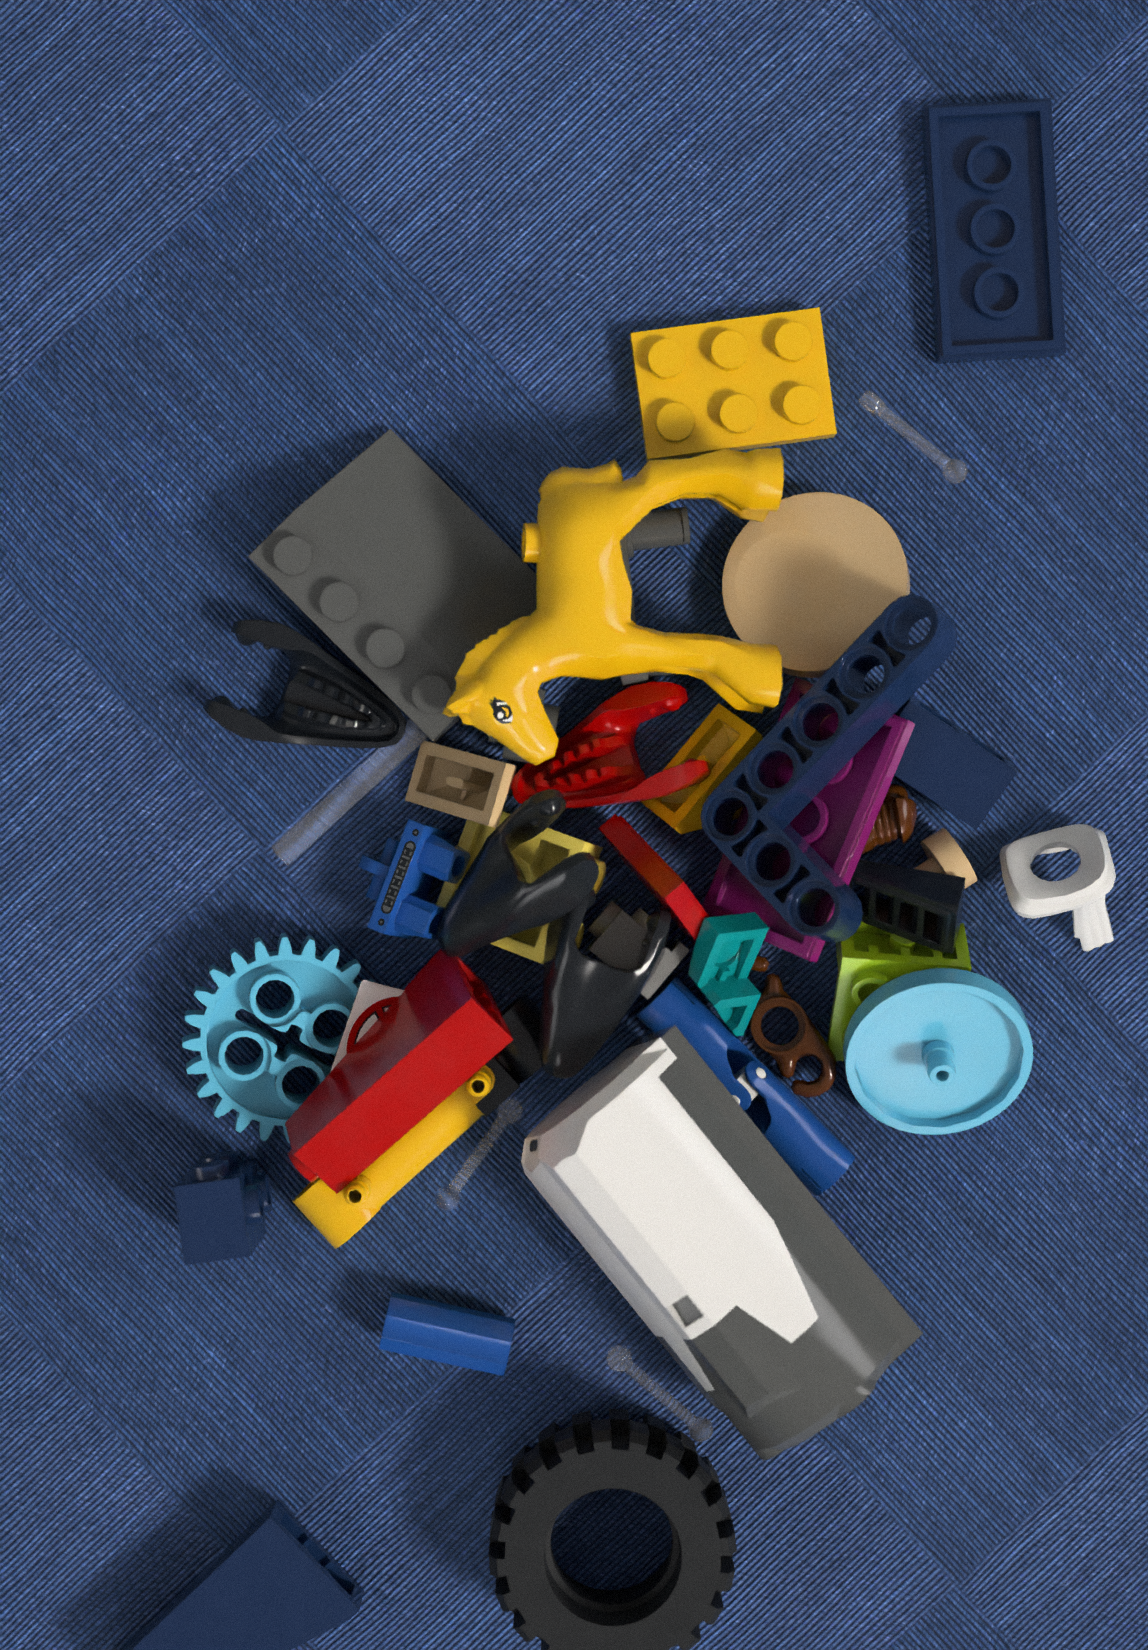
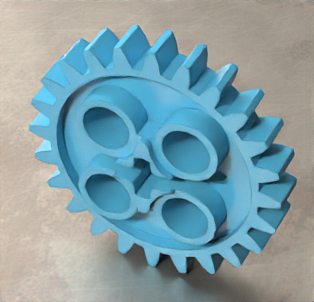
(257, 1087)

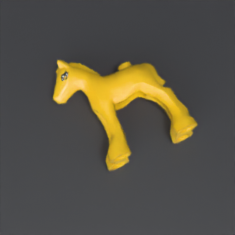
(586, 598)

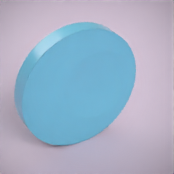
(937, 1051)

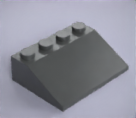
(398, 576)

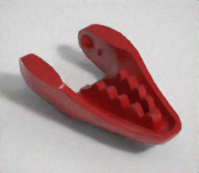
(599, 757)

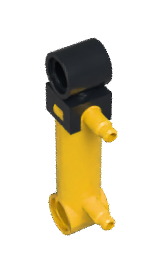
(345, 1213)

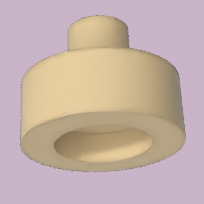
(946, 857)

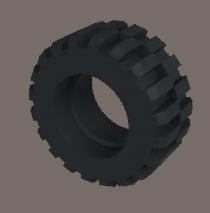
(611, 1456)

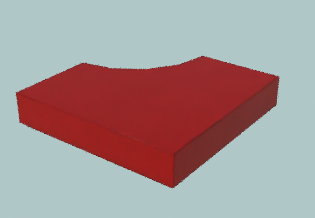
(655, 875)

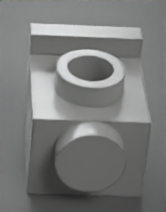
(620, 940)

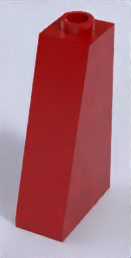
(397, 1072)

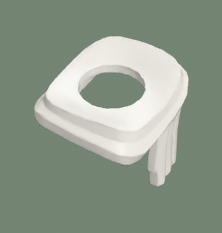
(1081, 892)

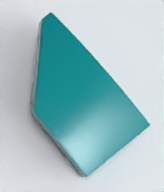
(722, 966)

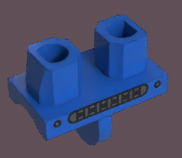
(405, 878)

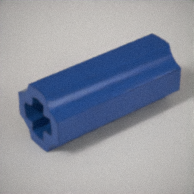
(447, 1334)

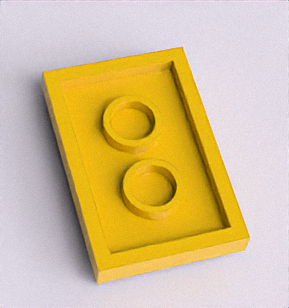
(733, 384)

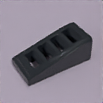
(930, 907)

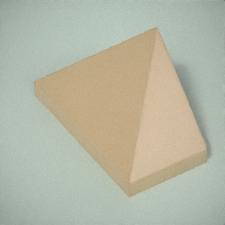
(460, 783)

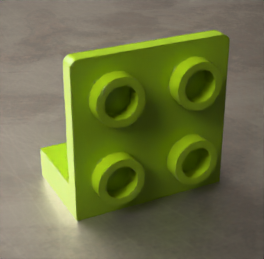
(875, 958)

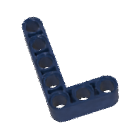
(818, 762)

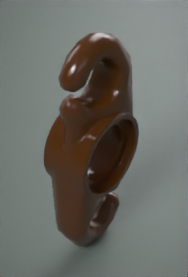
(807, 1041)

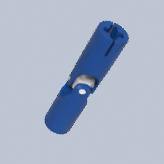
(784, 1120)

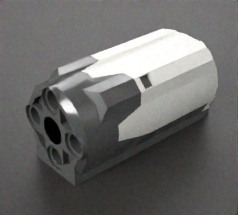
(717, 1243)

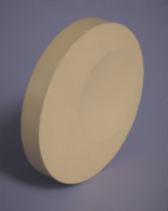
(812, 578)

